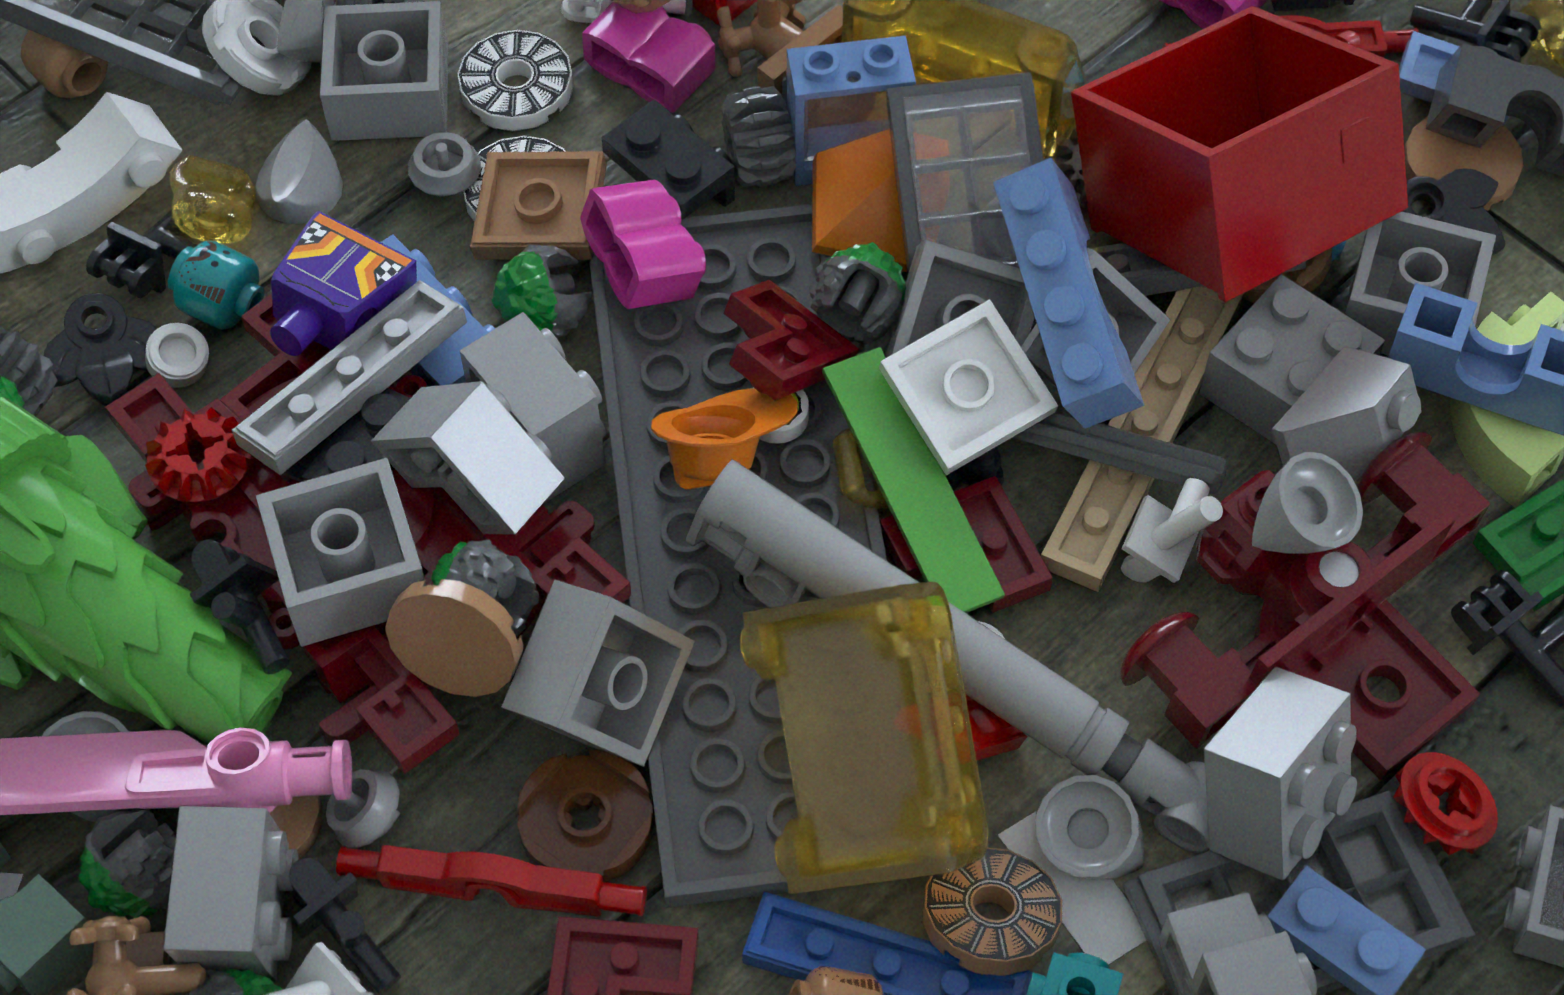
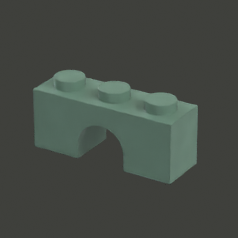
(37, 937)

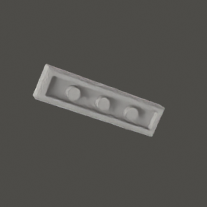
(348, 376)

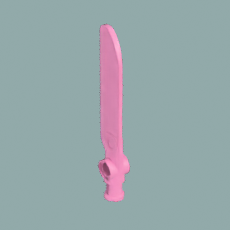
(165, 771)

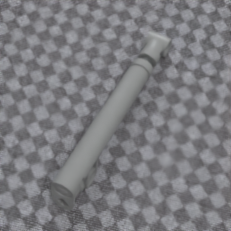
(791, 549)

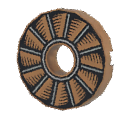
(987, 944)

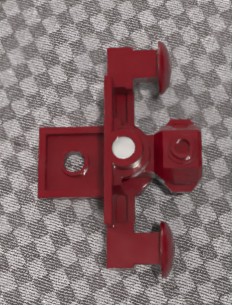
(1326, 614)

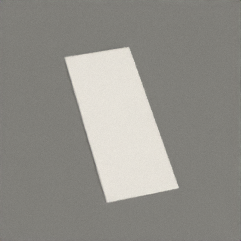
(1091, 908)

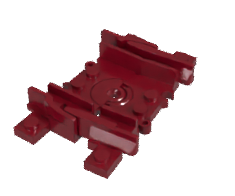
(398, 704)

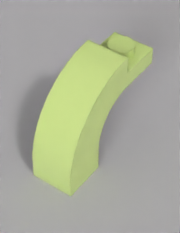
(1502, 450)

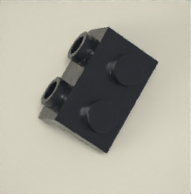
(666, 149)

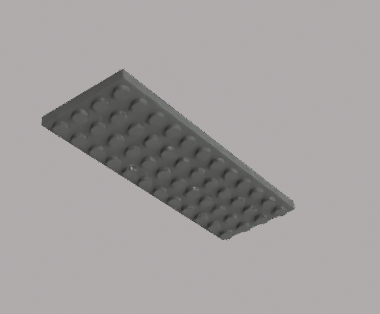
(722, 745)

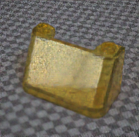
(977, 41)
(871, 736)

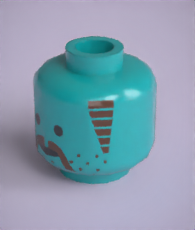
(215, 284)

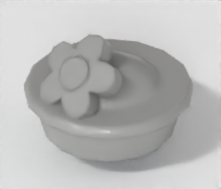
(444, 164)
(367, 812)

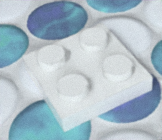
(968, 387)

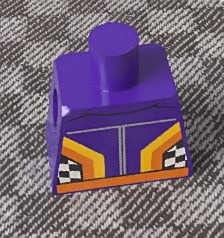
(333, 284)

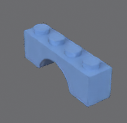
(1075, 328)

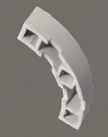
(93, 178)

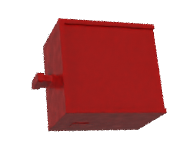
(1243, 149)

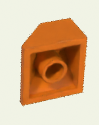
(857, 198)

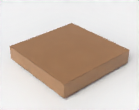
(535, 202)

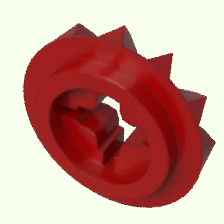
(173, 468)
(1470, 803)

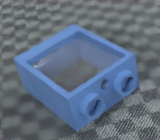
(841, 94)

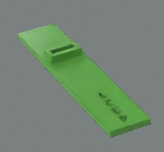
(912, 483)

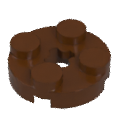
(580, 782)

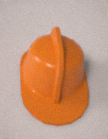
(719, 430)

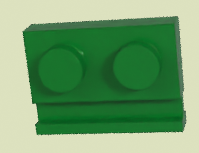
(1530, 543)

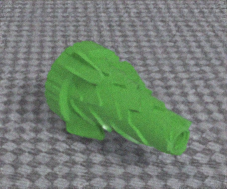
(103, 606)

